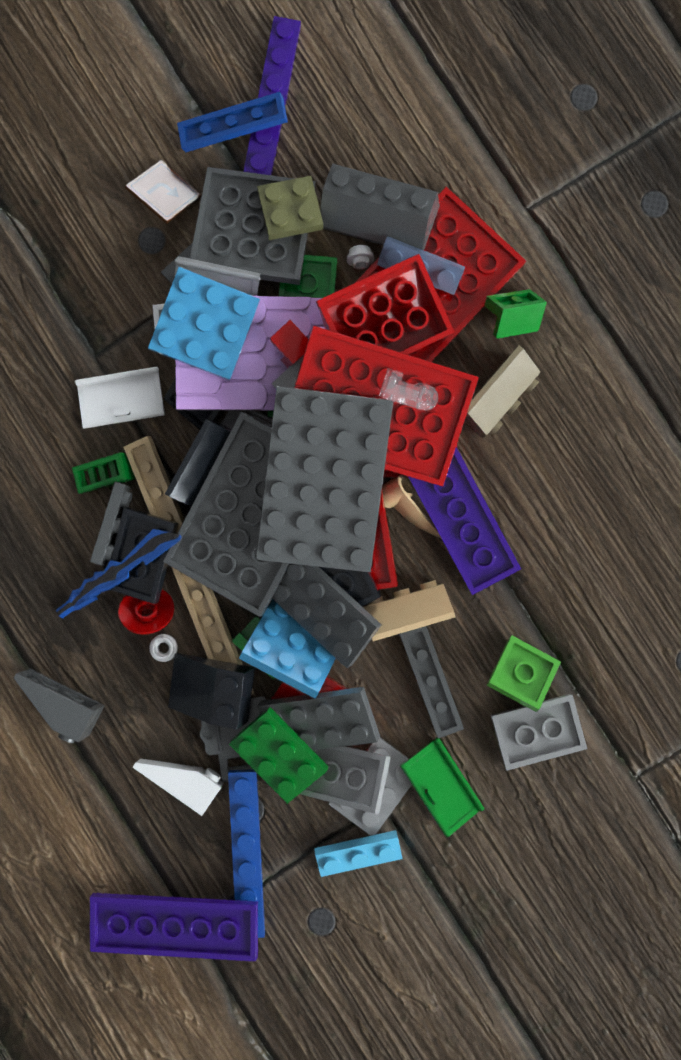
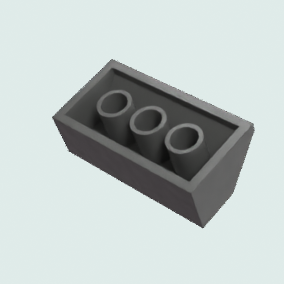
(377, 207)

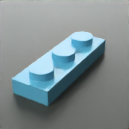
(358, 853)

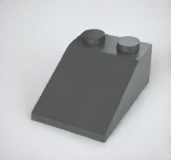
(60, 706)

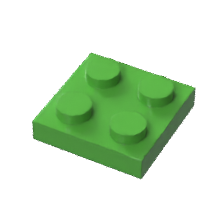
(523, 673)

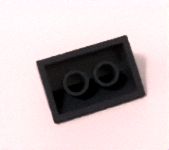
(198, 462)

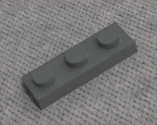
(104, 547)

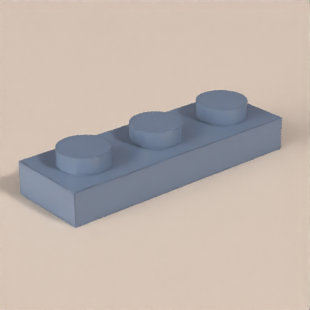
(442, 272)

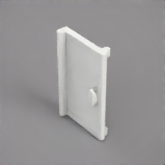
(118, 395)

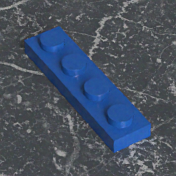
(232, 122)

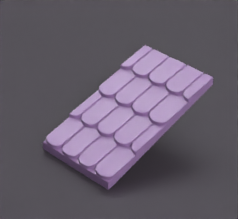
(256, 365)

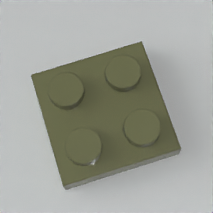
(290, 207)

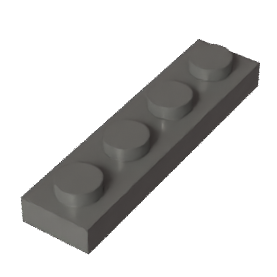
(431, 681)

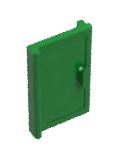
(445, 785)

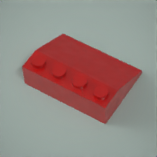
(389, 309)

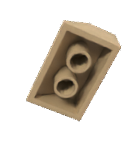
(411, 610)

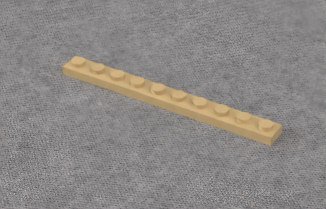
(198, 598)

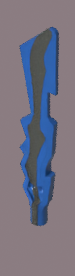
(116, 572)

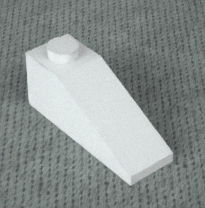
(186, 783)

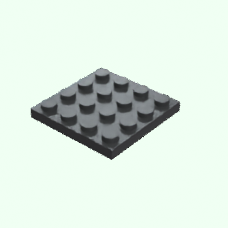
(234, 231)

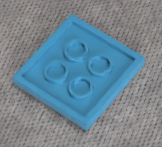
(204, 323)
(288, 652)

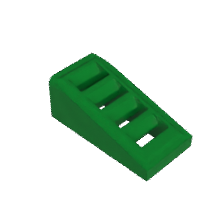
(119, 467)

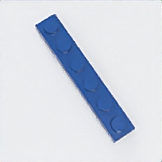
(246, 840)

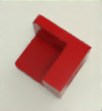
(290, 343)

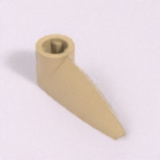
(404, 498)

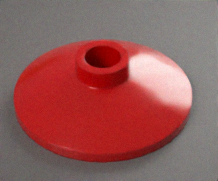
(133, 612)

